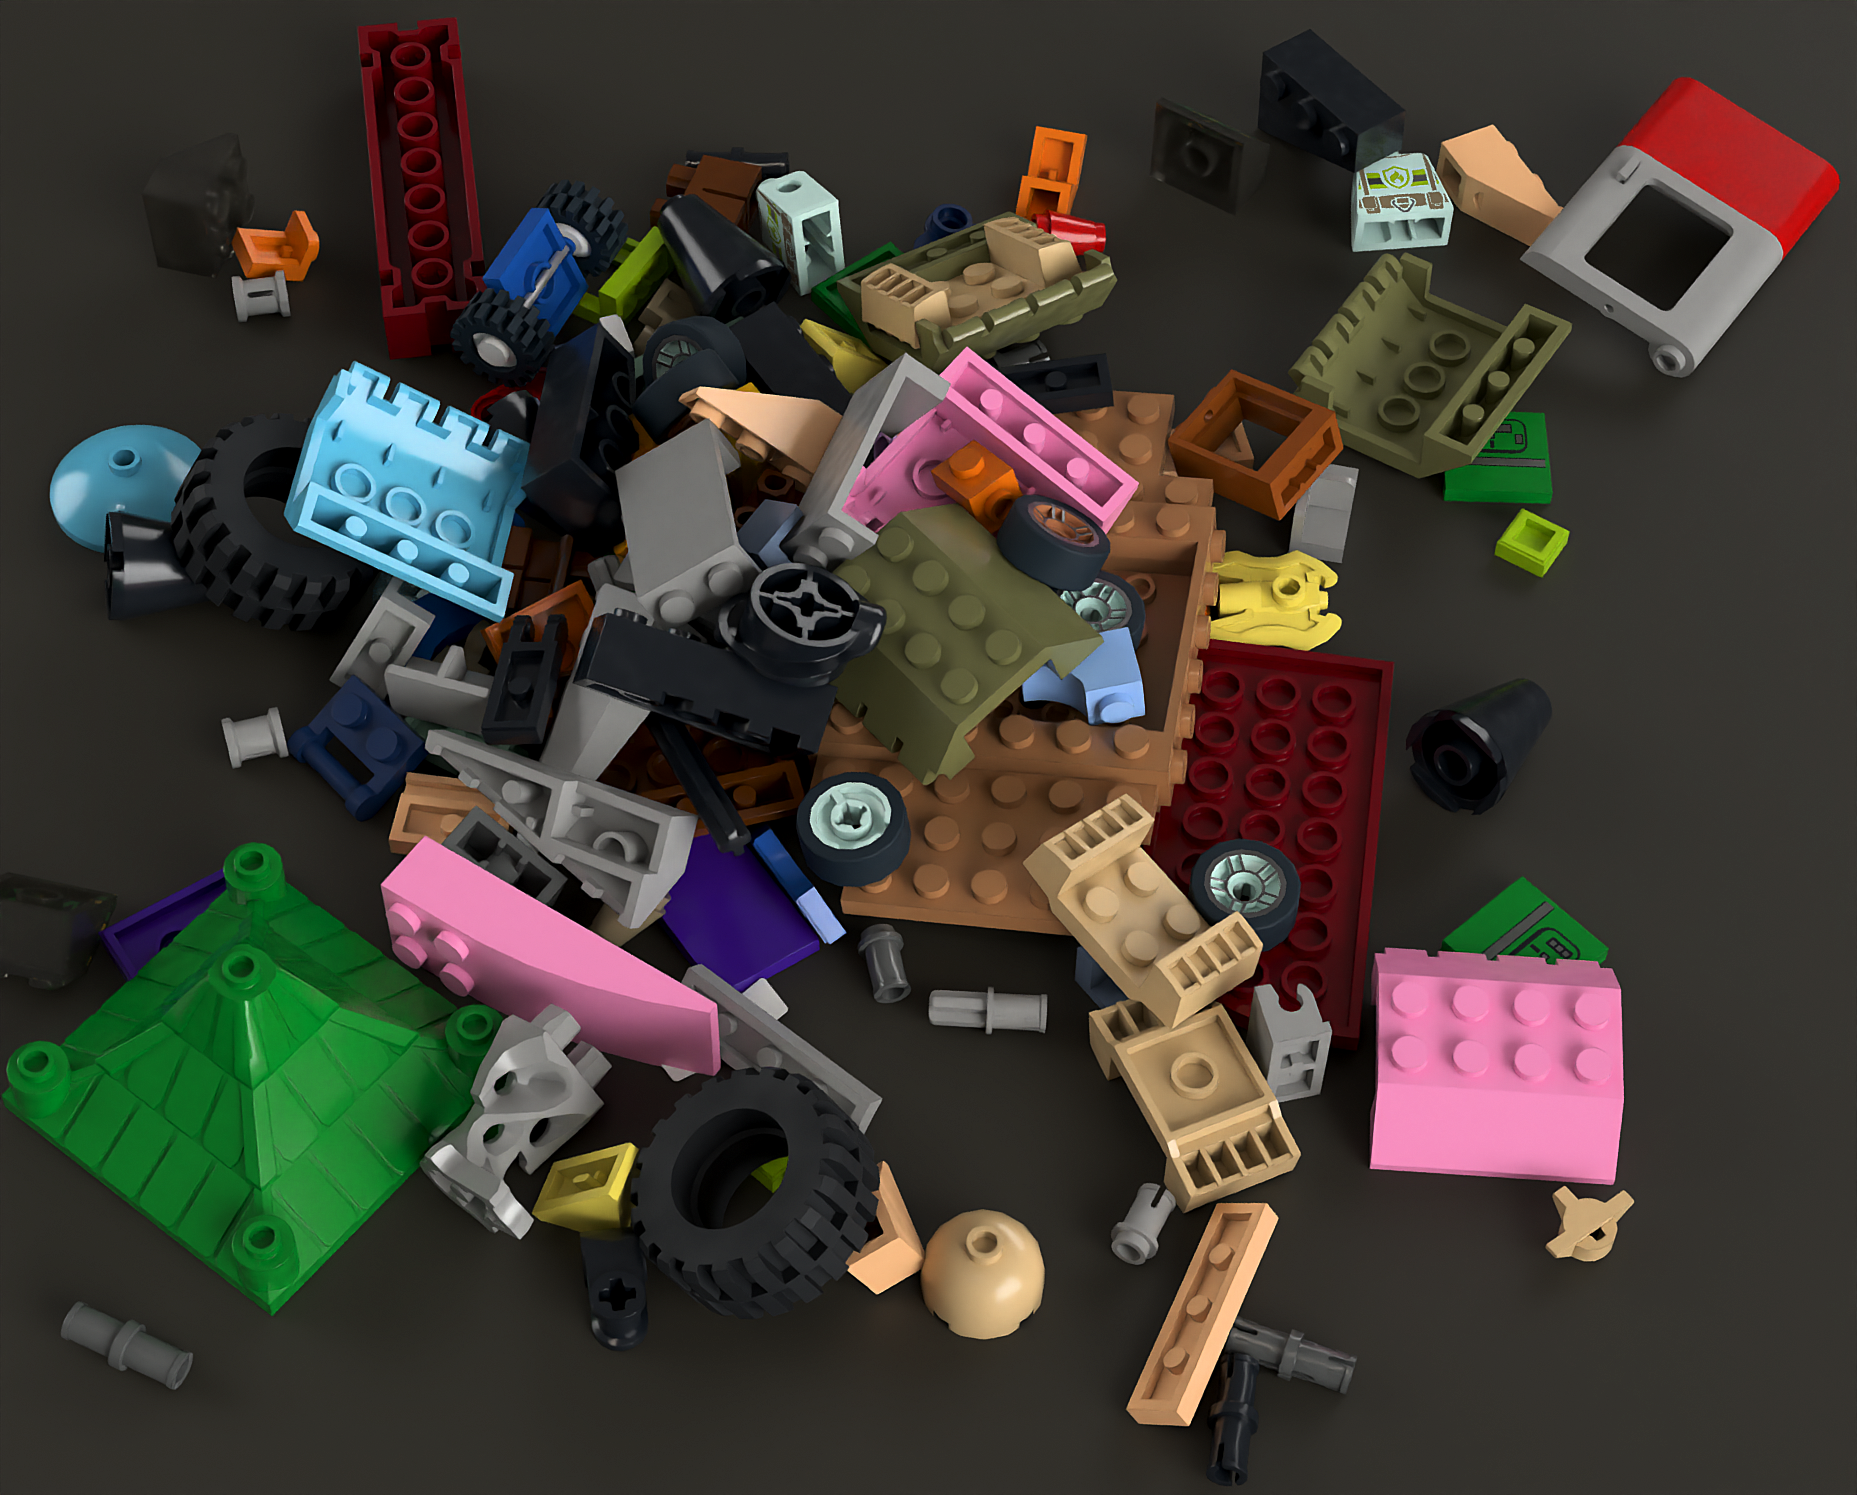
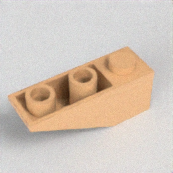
(1495, 185)
(769, 427)

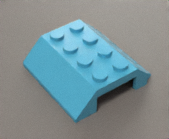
(410, 490)

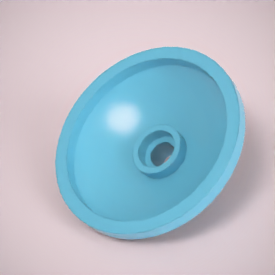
(116, 471)

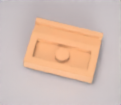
(433, 809)

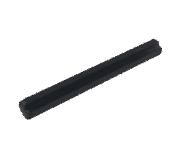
(699, 784)

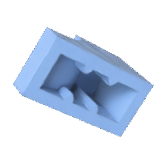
(1102, 686)

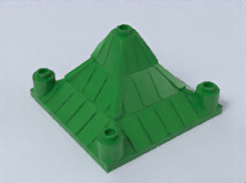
(258, 1082)

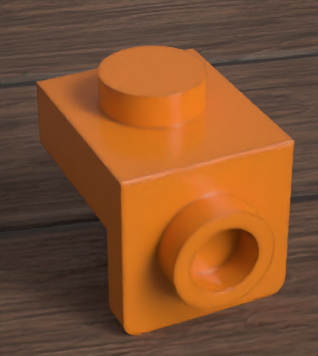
(269, 251)
(979, 484)

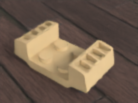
(1020, 264)
(1138, 918)
(1198, 1098)

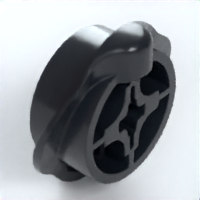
(800, 625)

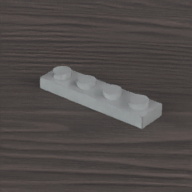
(758, 1040)

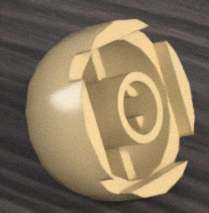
(982, 1274)

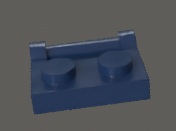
(372, 734)

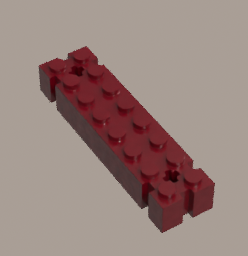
(421, 181)

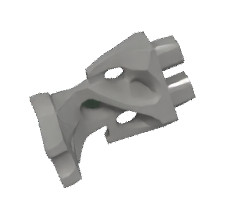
(534, 1086)

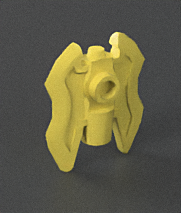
(1274, 600)

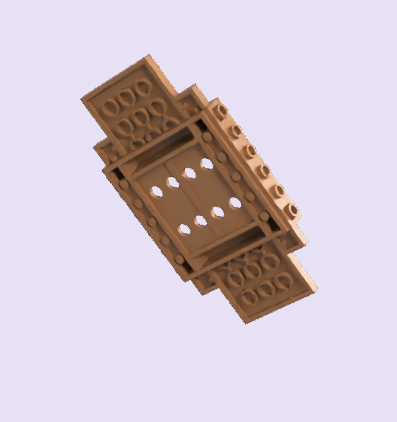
(1047, 764)

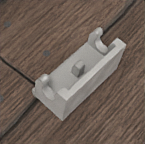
(1288, 1045)

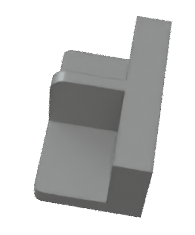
(1324, 514)
(384, 639)
(440, 691)

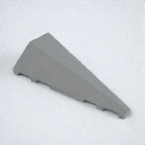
(588, 724)
(608, 838)

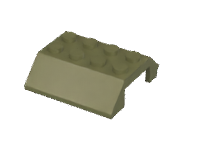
(997, 328)
(1419, 374)
(954, 639)

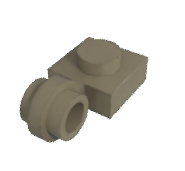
(667, 305)

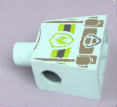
(1399, 205)
(798, 214)

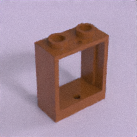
(1291, 469)

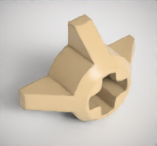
(1583, 1218)

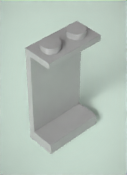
(884, 404)
(683, 526)

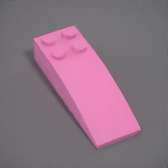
(525, 955)

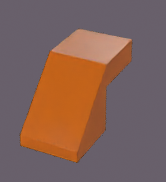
(1052, 172)

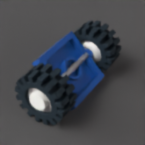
(538, 282)

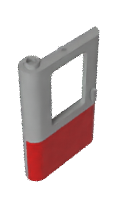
(1719, 168)

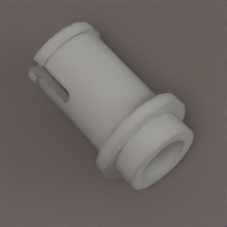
(1137, 1235)

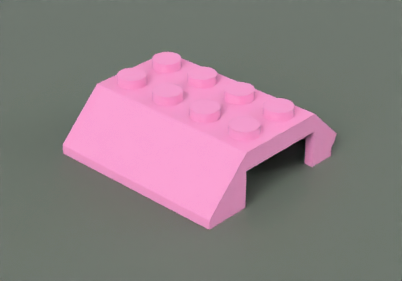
(1010, 424)
(1496, 1066)

